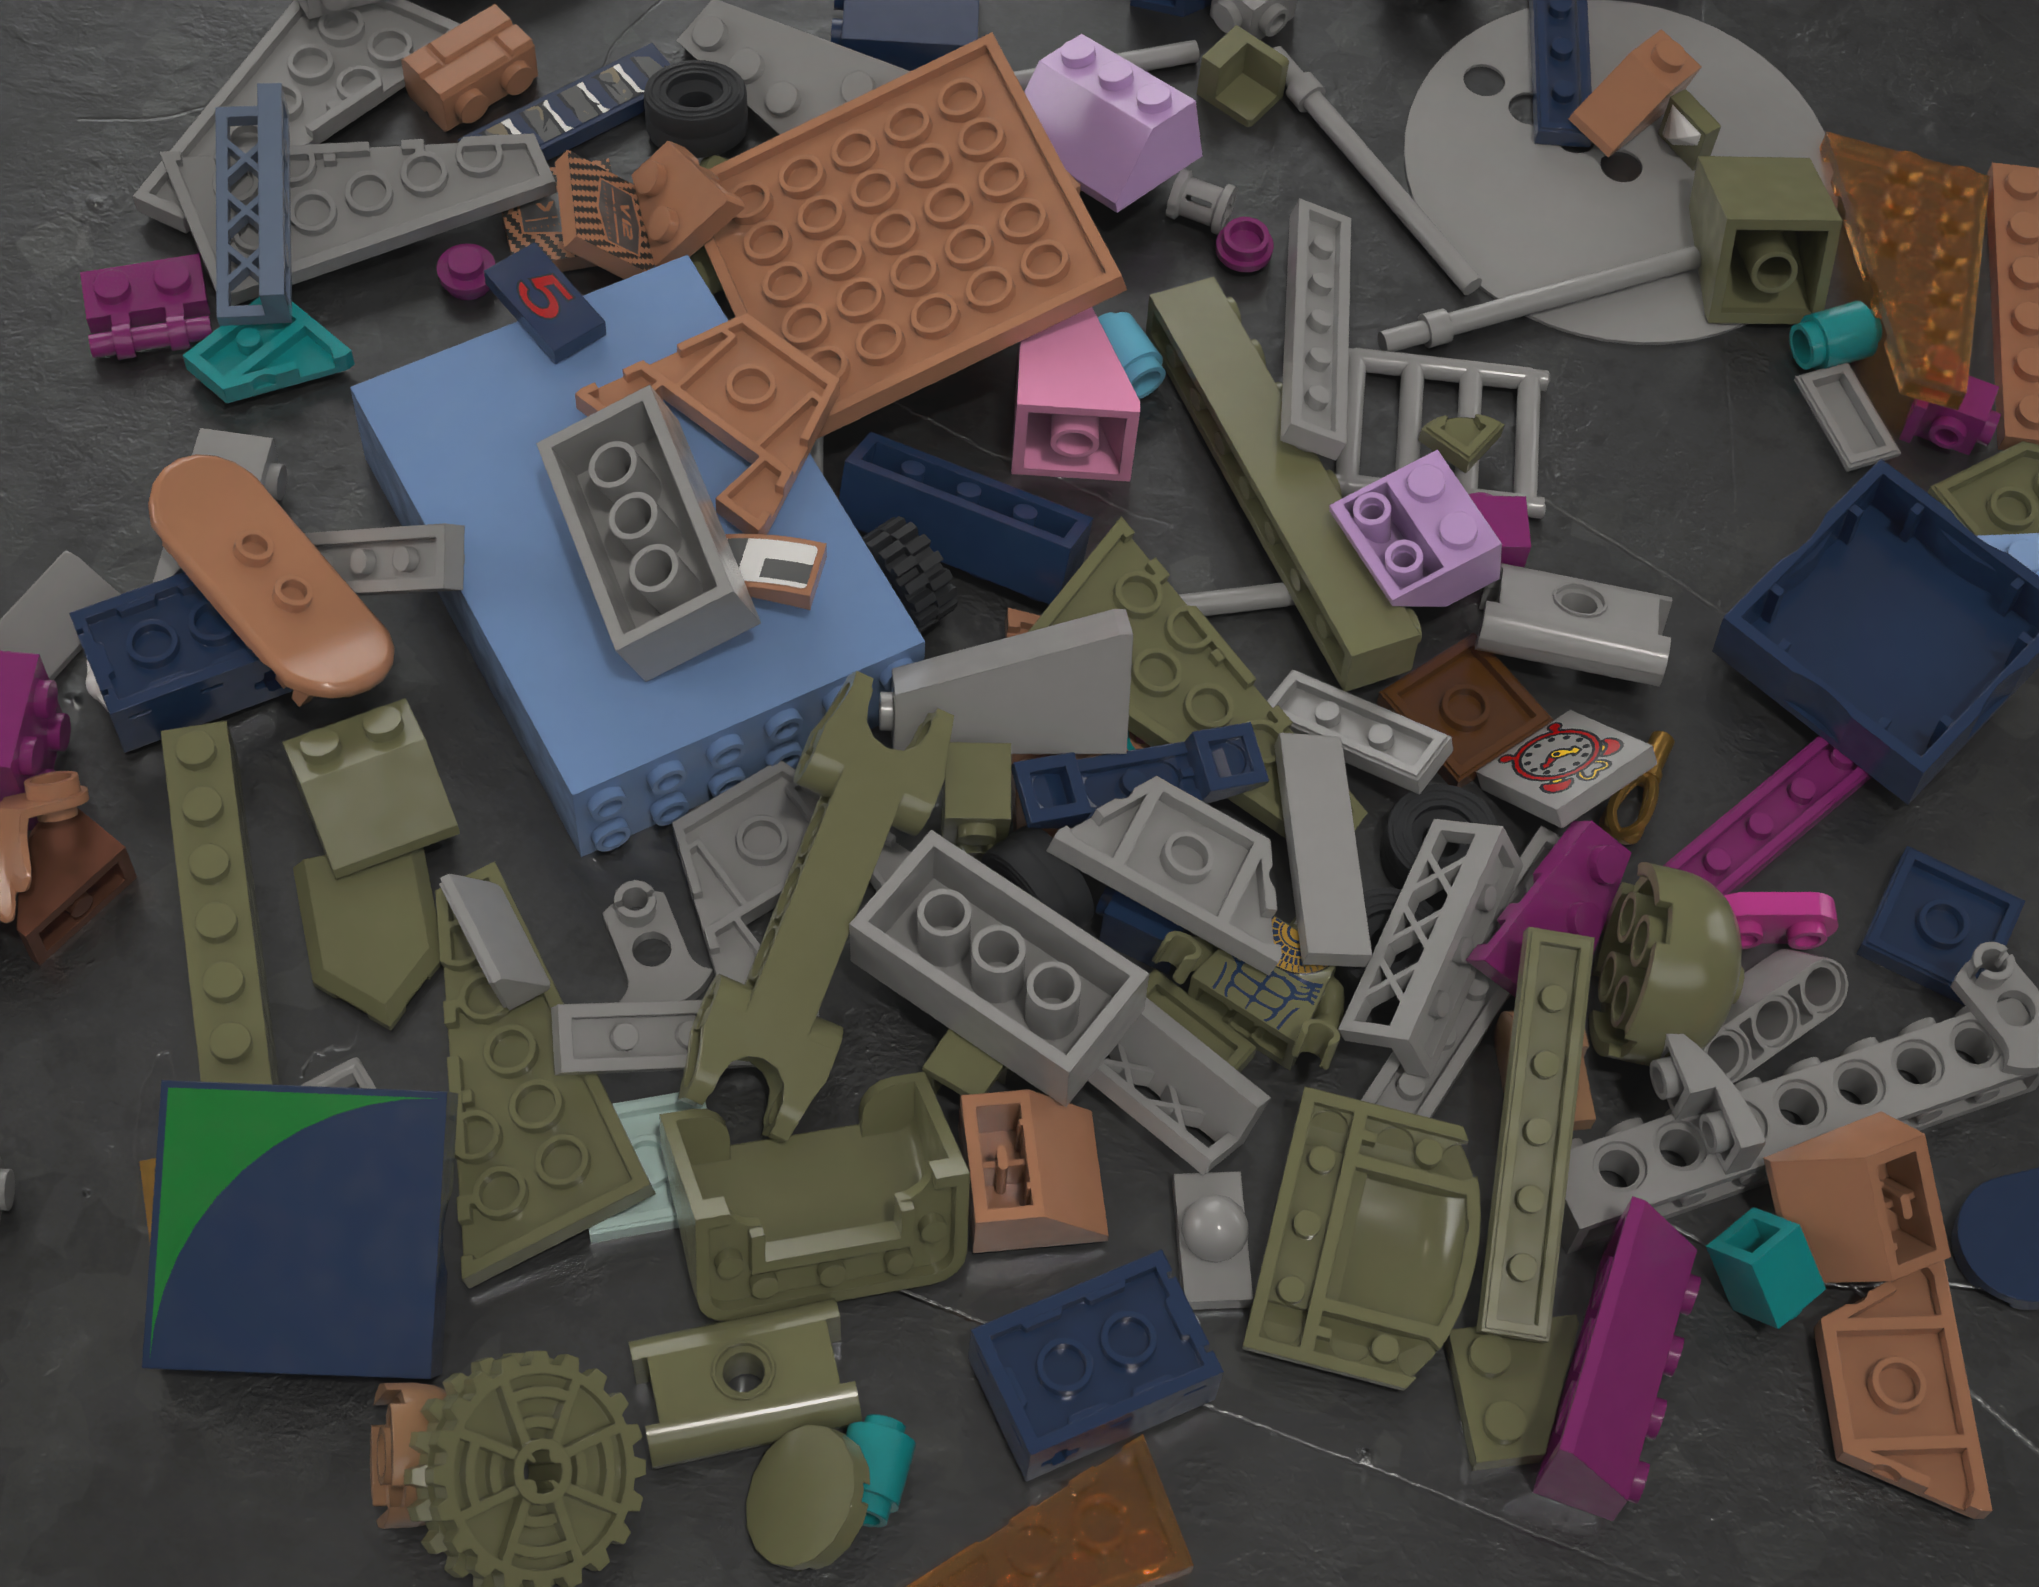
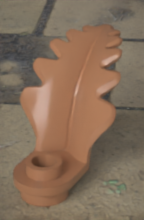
(51, 799)

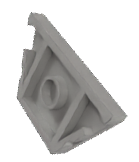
(1182, 865)

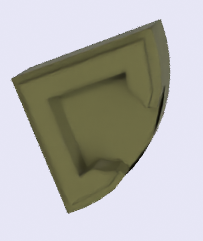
(1461, 439)

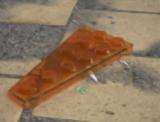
(1920, 248)

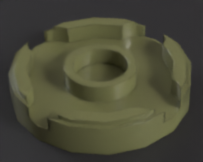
(807, 1498)

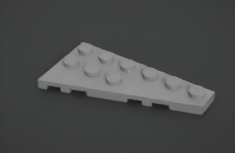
(783, 68)
(329, 75)
(367, 199)

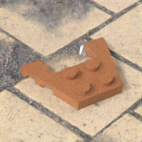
(750, 396)

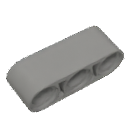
(1777, 1006)

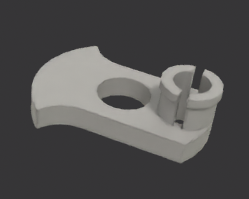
(675, 978)
(1980, 995)

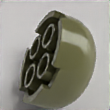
(1664, 965)

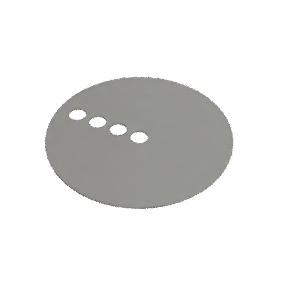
(1552, 215)

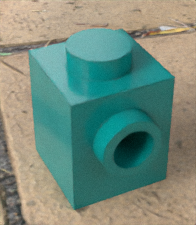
(1766, 1267)

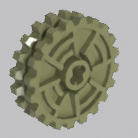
(474, 1480)

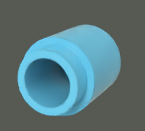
(1135, 352)

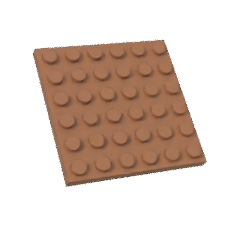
(911, 231)

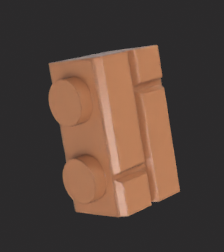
(470, 68)

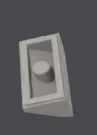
(41, 616)
(496, 939)

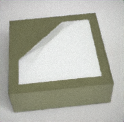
(1688, 128)

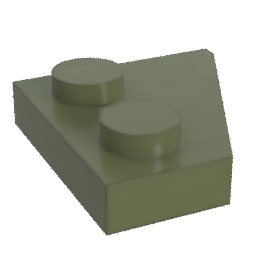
(1508, 1391)

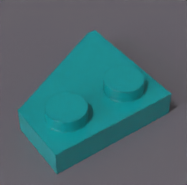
(266, 357)

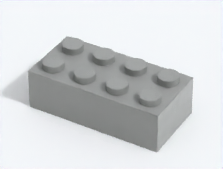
(647, 534)
(998, 967)

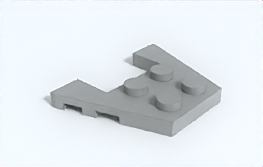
(740, 856)

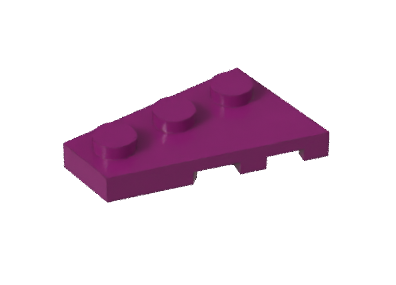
(1568, 896)

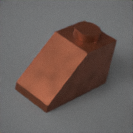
(73, 878)

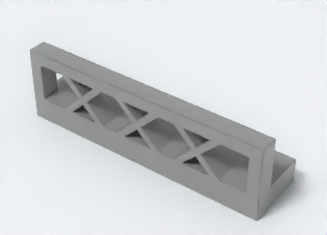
(1442, 976)
(1193, 1087)

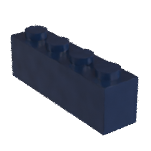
(968, 517)

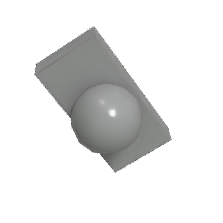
(1212, 1240)

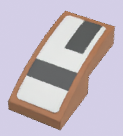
(779, 567)

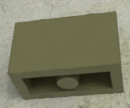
(976, 796)

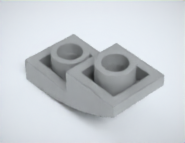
(1699, 1086)

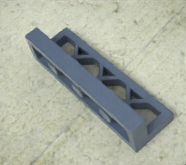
(271, 204)

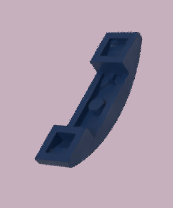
(1206, 765)

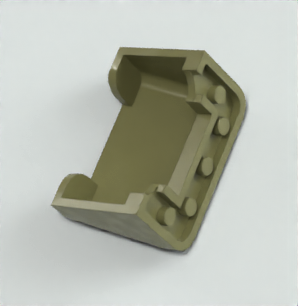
(820, 1212)

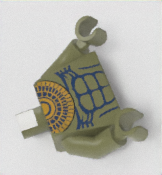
(1278, 1013)

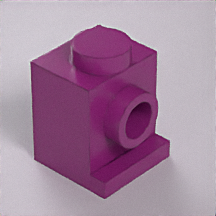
(1952, 427)

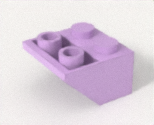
(1421, 535)

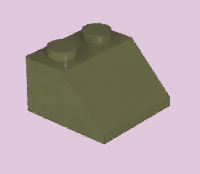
(370, 788)

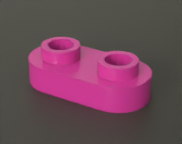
(1784, 918)

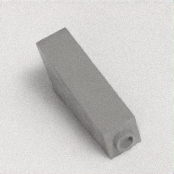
(1037, 690)

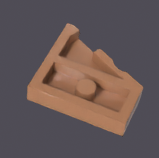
(681, 203)

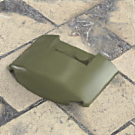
(1366, 1242)

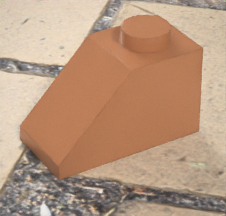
(1635, 93)

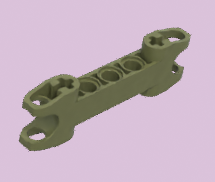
(776, 1010)

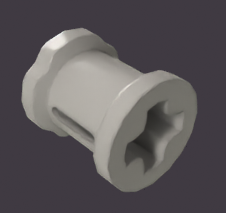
(1181, 204)

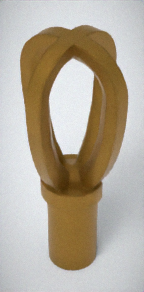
(1649, 781)

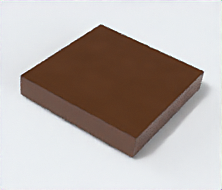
(1472, 701)

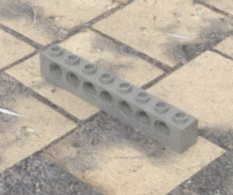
(1811, 1090)

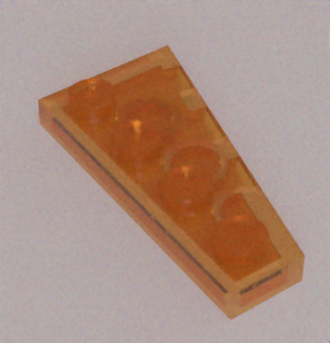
(1096, 1532)

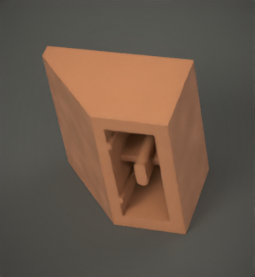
(1030, 1172)
(1862, 1200)

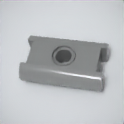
(1575, 624)

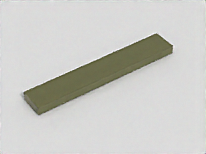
(1535, 1136)

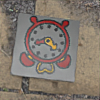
(1566, 768)

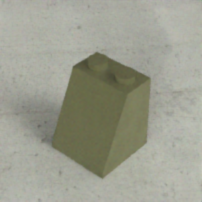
(1762, 238)

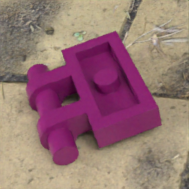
(145, 295)

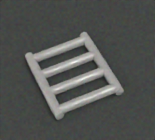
(1471, 378)

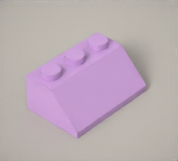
(1112, 121)

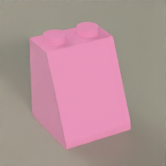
(1073, 405)

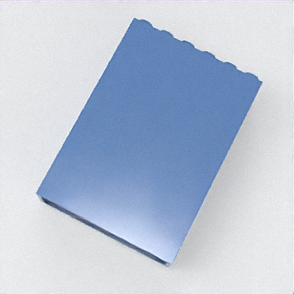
(614, 751)

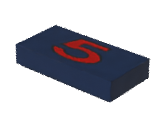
(545, 302)

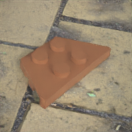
(1903, 1392)

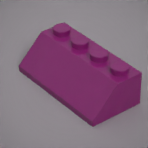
(1619, 1365)

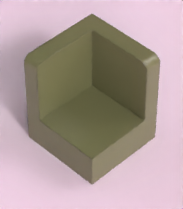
(1242, 76)
(963, 1067)

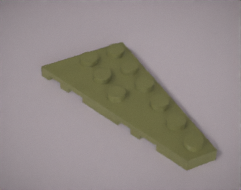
(1180, 664)
(530, 1146)

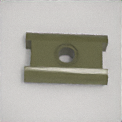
(707, 1418)

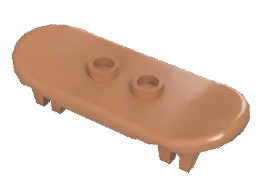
(268, 579)

